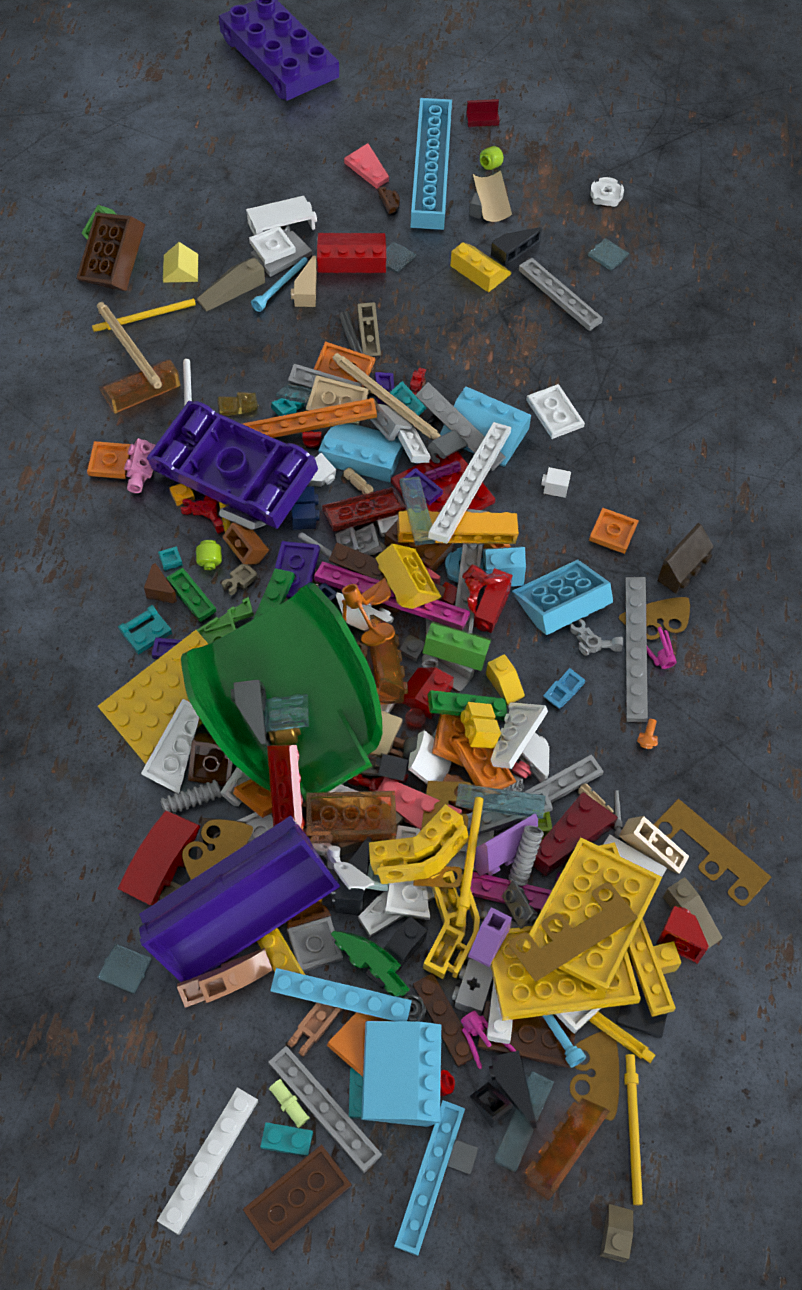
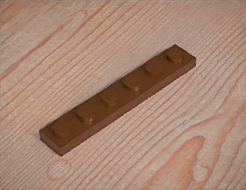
(362, 564)

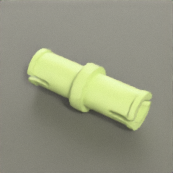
(289, 1103)

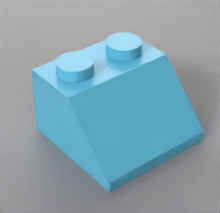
(508, 560)

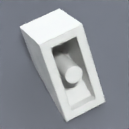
(325, 473)
(537, 757)

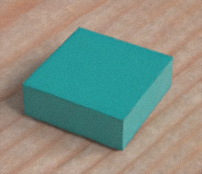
(170, 558)

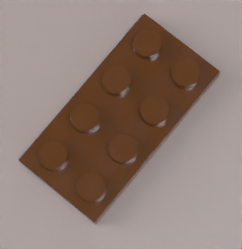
(532, 1039)
(297, 1198)

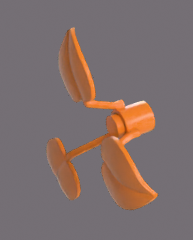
(375, 595)

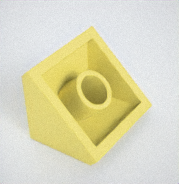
(180, 265)

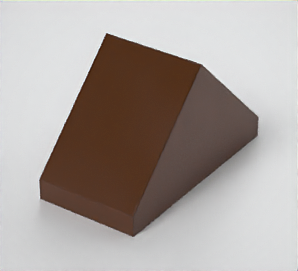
(158, 587)

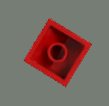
(422, 683)
(685, 932)

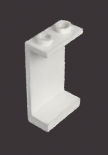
(280, 214)

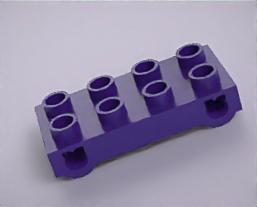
(278, 47)
(233, 463)

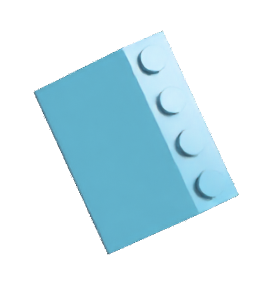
(484, 410)
(362, 450)
(564, 596)
(402, 1072)

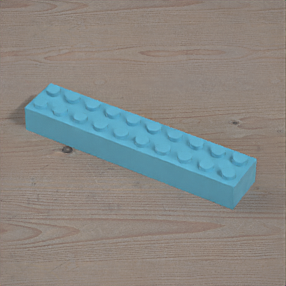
(431, 164)

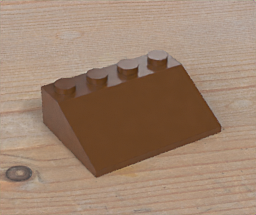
(111, 250)

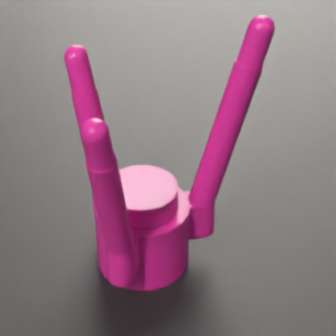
(665, 656)
(474, 1025)

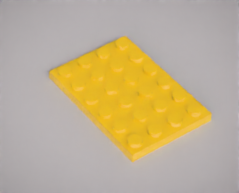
(150, 699)
(573, 899)
(555, 992)

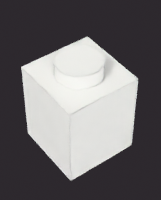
(556, 482)

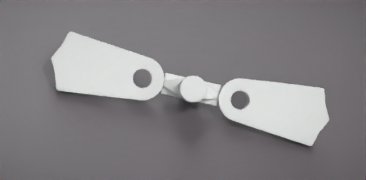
(347, 872)

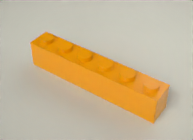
(473, 528)

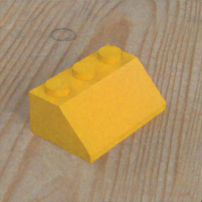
(478, 266)
(407, 576)

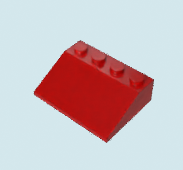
(351, 253)

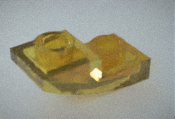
(242, 403)

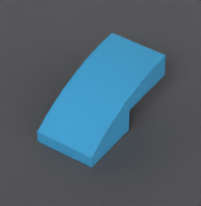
(564, 689)

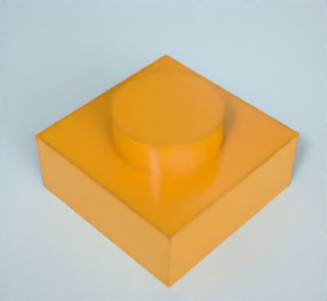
(181, 492)

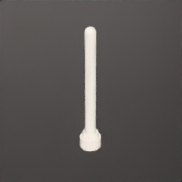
(187, 381)

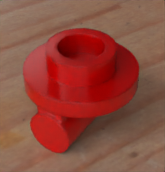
(311, 438)
(446, 1083)

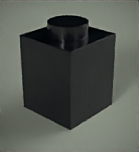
(391, 766)

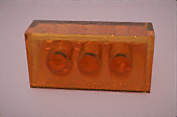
(136, 388)
(387, 668)
(351, 816)
(565, 1148)

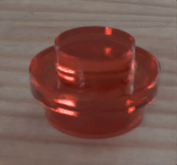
(415, 718)

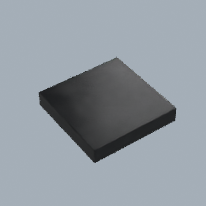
(639, 1017)

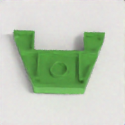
(225, 624)

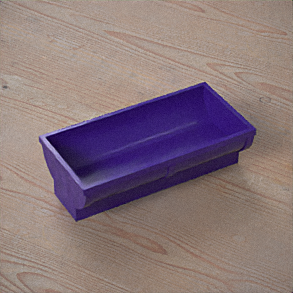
(236, 902)

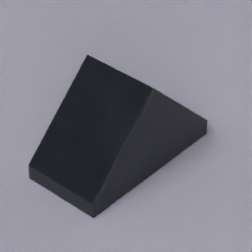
(491, 1104)

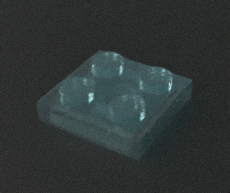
(287, 712)

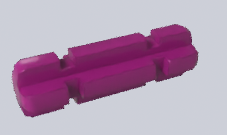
(443, 471)

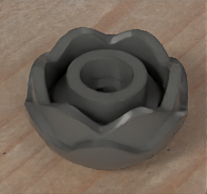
(418, 1006)

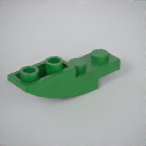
(368, 954)

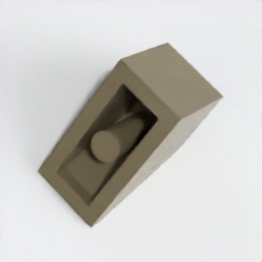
(617, 1234)

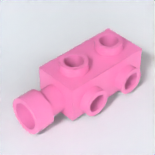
(134, 465)

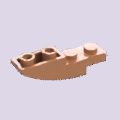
(226, 979)

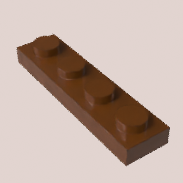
(442, 1013)

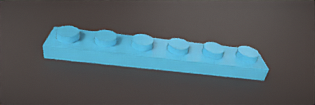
(340, 995)
(429, 1179)

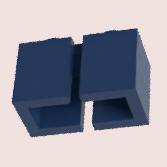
(303, 512)

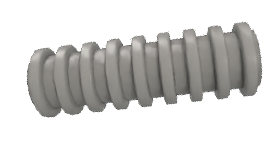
(191, 797)
(526, 855)

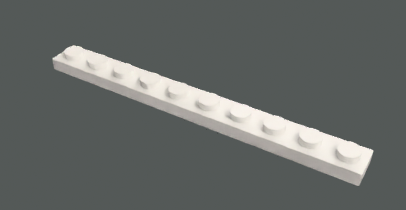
(469, 483)

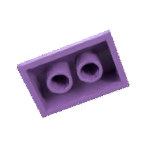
(501, 848)

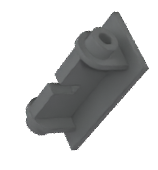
(519, 905)

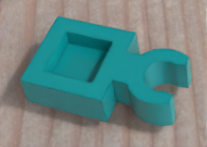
(285, 407)

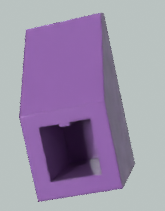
(490, 937)

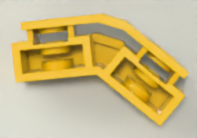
(398, 858)
(450, 936)

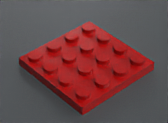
(481, 500)

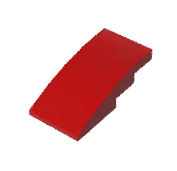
(158, 857)

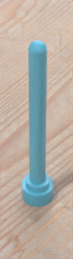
(260, 302)
(573, 1054)

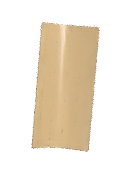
(493, 197)

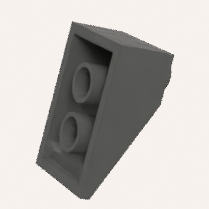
(251, 701)

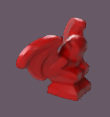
(475, 579)

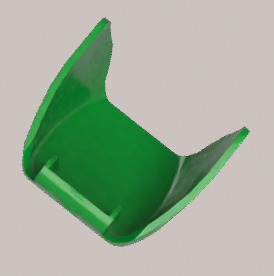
(292, 652)

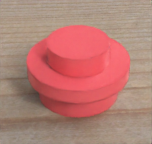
(521, 769)

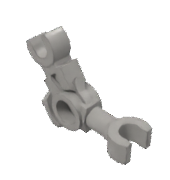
(592, 643)

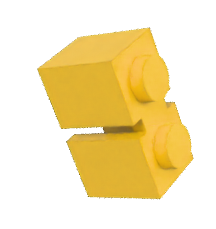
(480, 725)

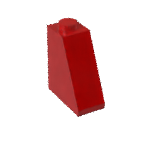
(492, 603)

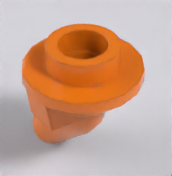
(647, 739)

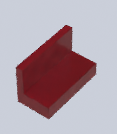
(482, 113)

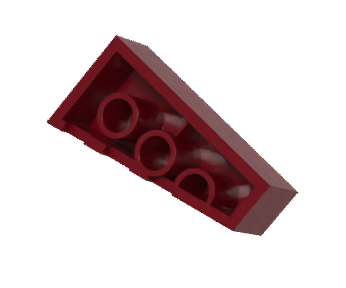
(582, 820)

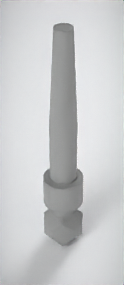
(619, 824)

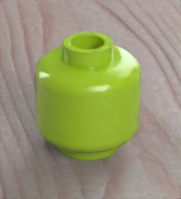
(491, 158)
(208, 554)

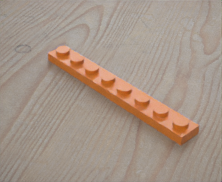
(316, 418)

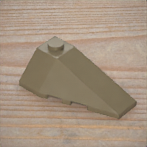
(233, 283)

